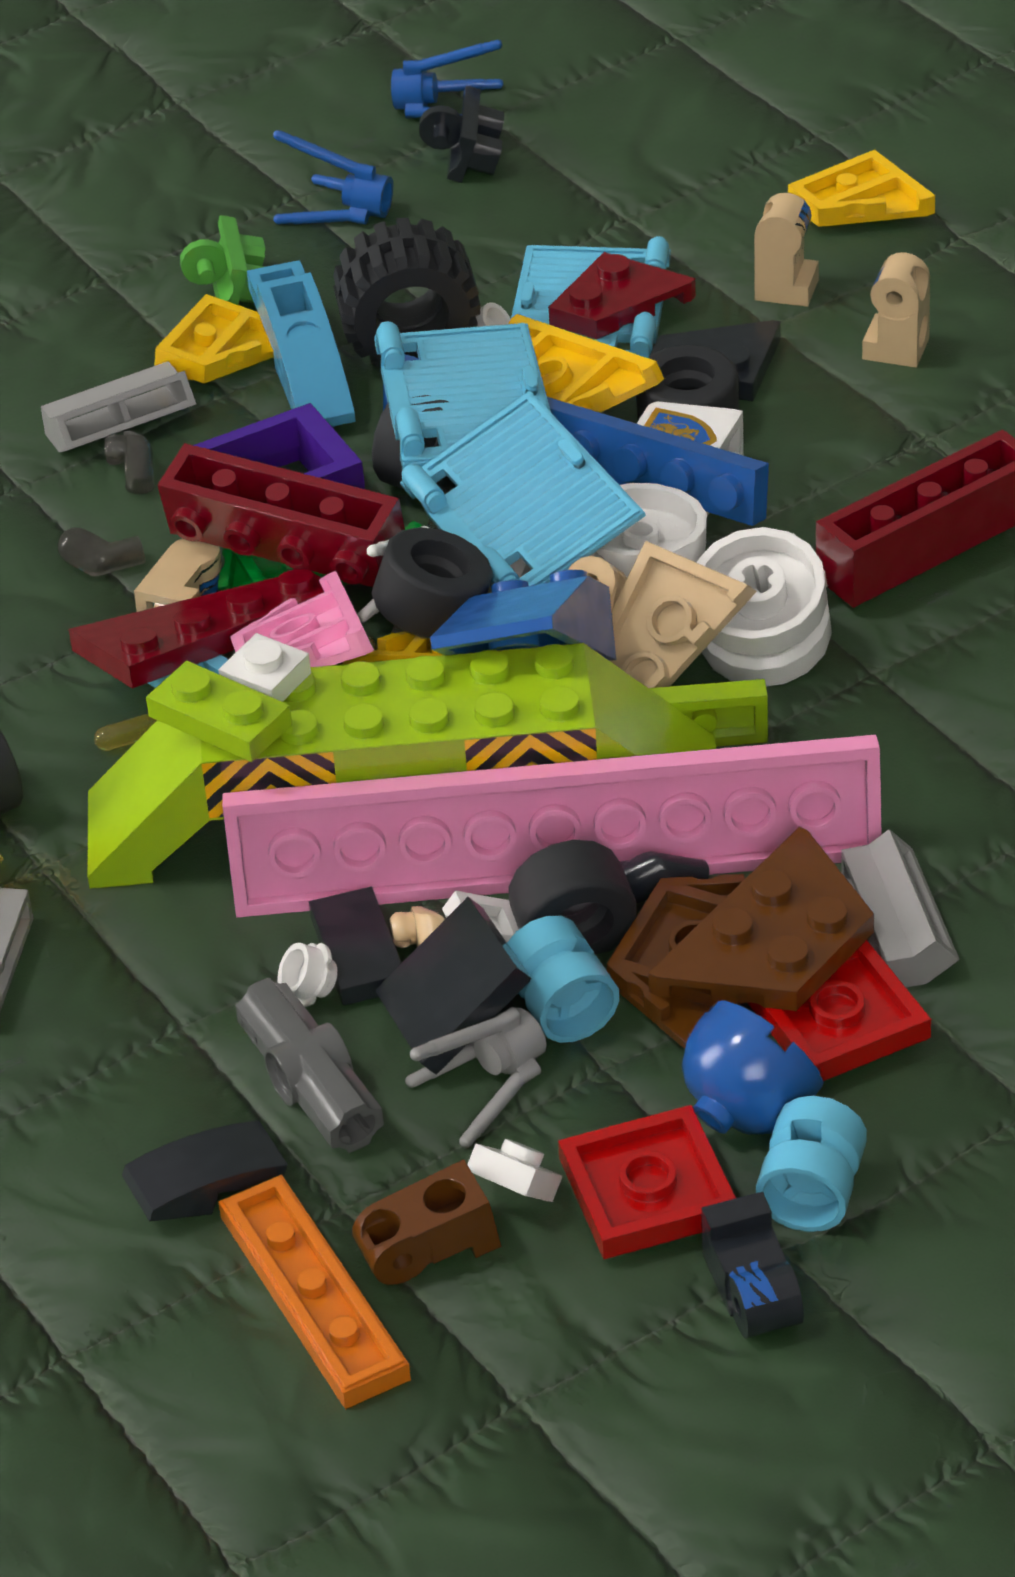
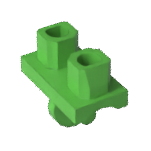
(224, 262)

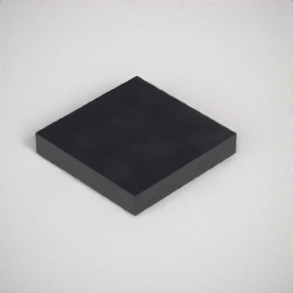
(453, 981)

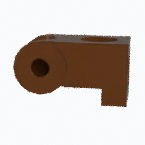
(426, 1225)

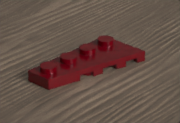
(161, 638)

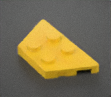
(586, 369)

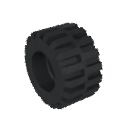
(401, 259)

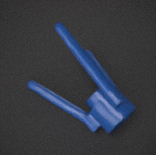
(415, 88)
(364, 192)

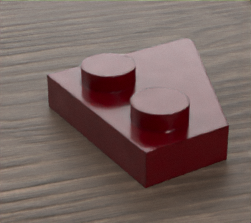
(614, 293)

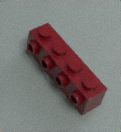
(277, 513)
(919, 520)

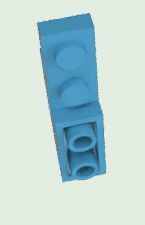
(301, 340)

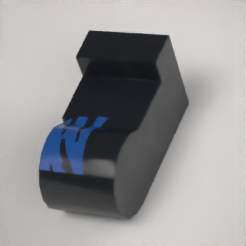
(750, 1265)

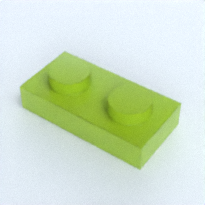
(729, 710)
(219, 711)

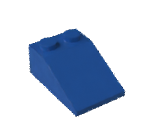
(520, 616)

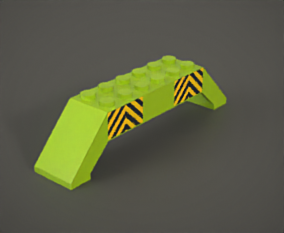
(381, 725)

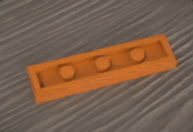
(314, 1292)

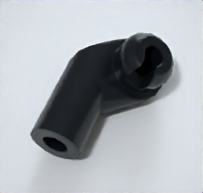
(649, 867)

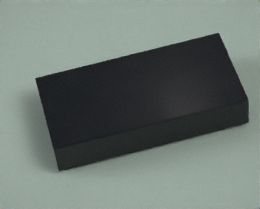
(357, 940)

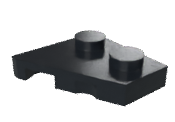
(746, 345)

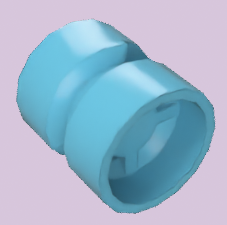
(569, 985)
(812, 1163)

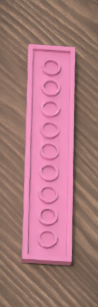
(479, 826)

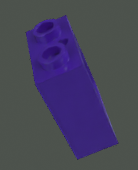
(292, 437)

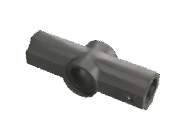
(309, 1065)

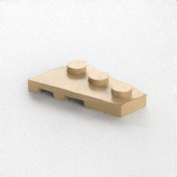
(670, 614)

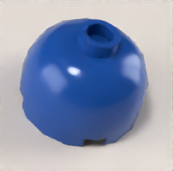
(741, 1072)

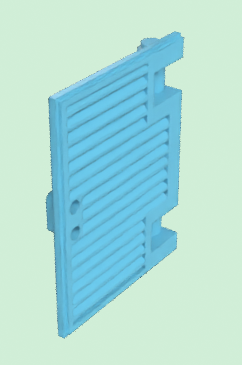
(552, 269)
(468, 367)
(523, 493)

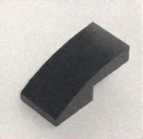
(192, 1171)

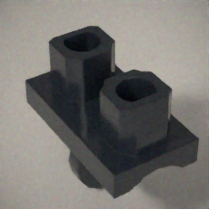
(470, 136)

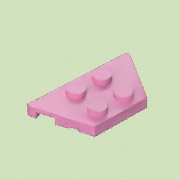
(320, 626)

